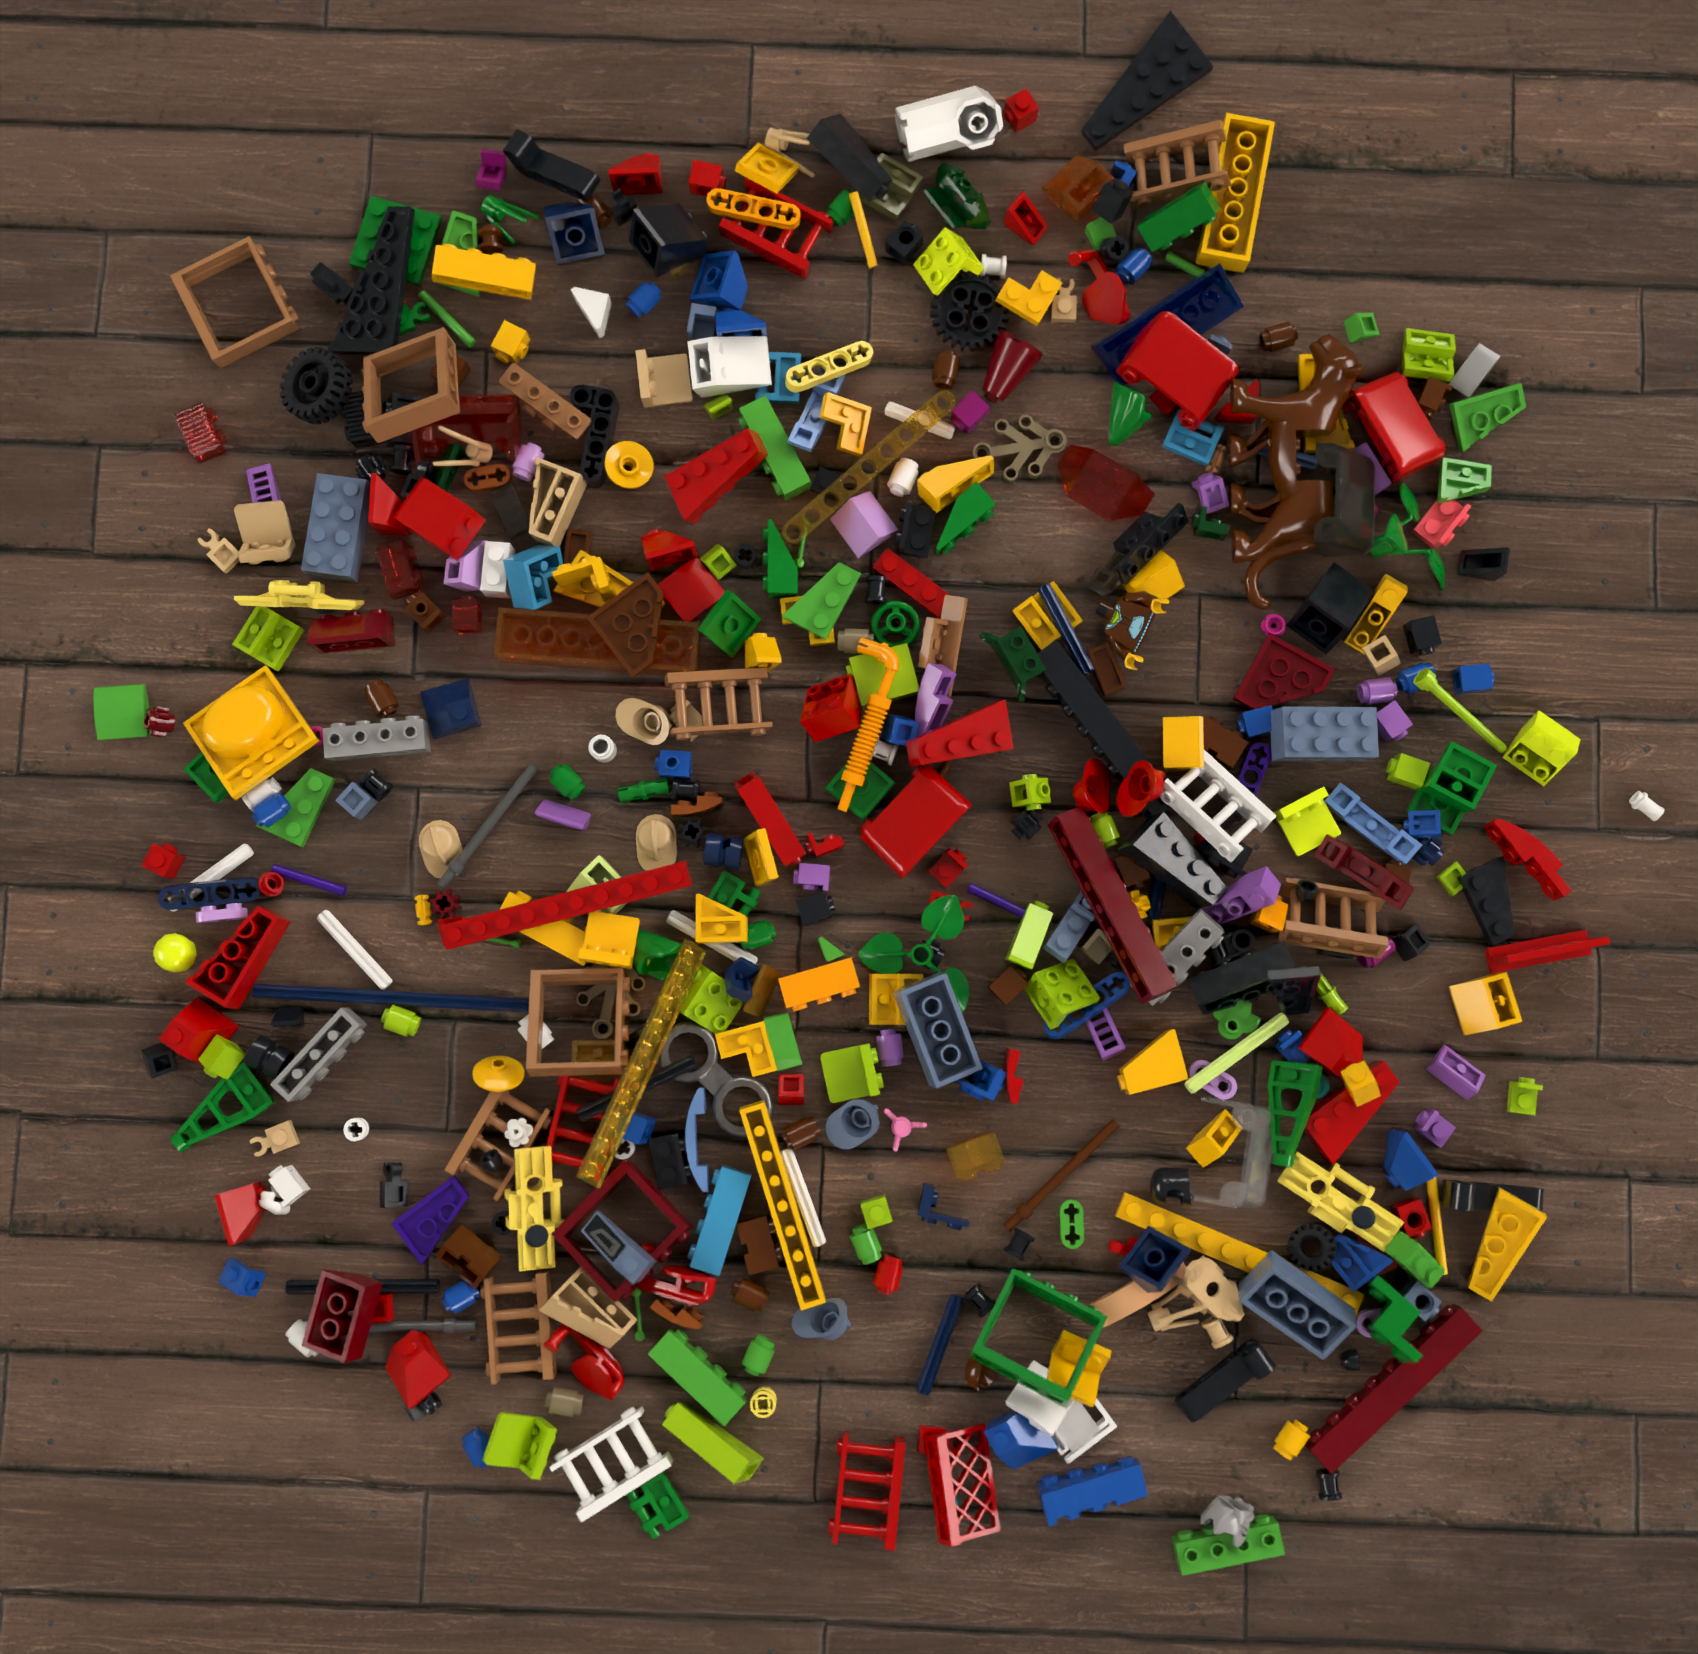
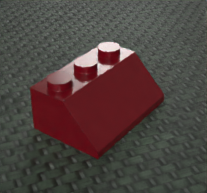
(351, 632)
(341, 1315)

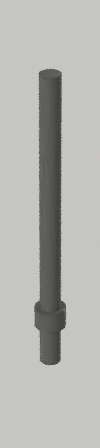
(456, 865)
(449, 1326)

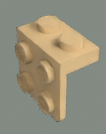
(264, 532)

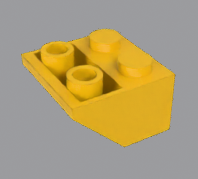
(1485, 1003)

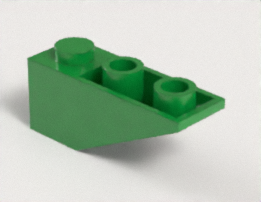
(969, 509)
(782, 570)

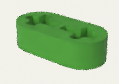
(1064, 1224)

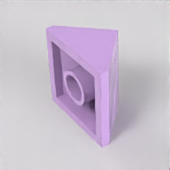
(863, 523)

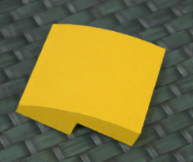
(1038, 621)
(882, 1002)

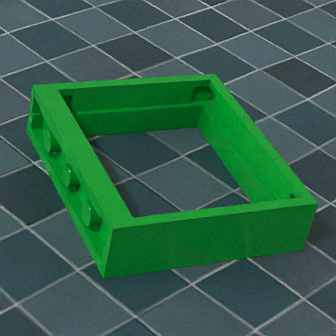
(1020, 1374)

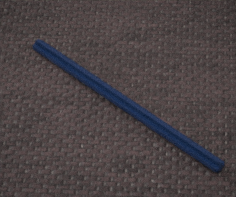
(390, 998)

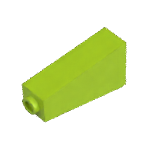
(712, 1442)

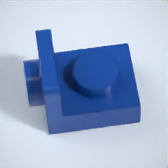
(1123, 172)
(1423, 824)
(1288, 1046)

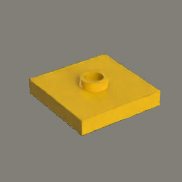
(767, 168)
(760, 857)

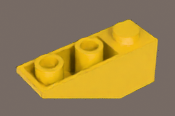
(1376, 612)

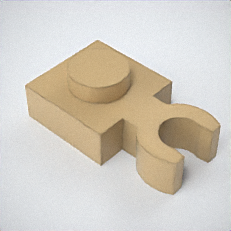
(1064, 305)
(221, 552)
(278, 1138)

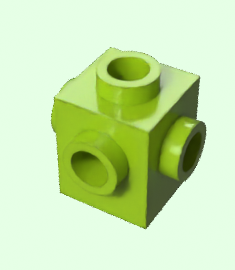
(1030, 792)

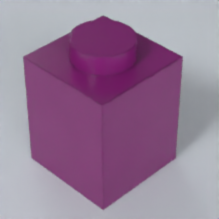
(969, 413)

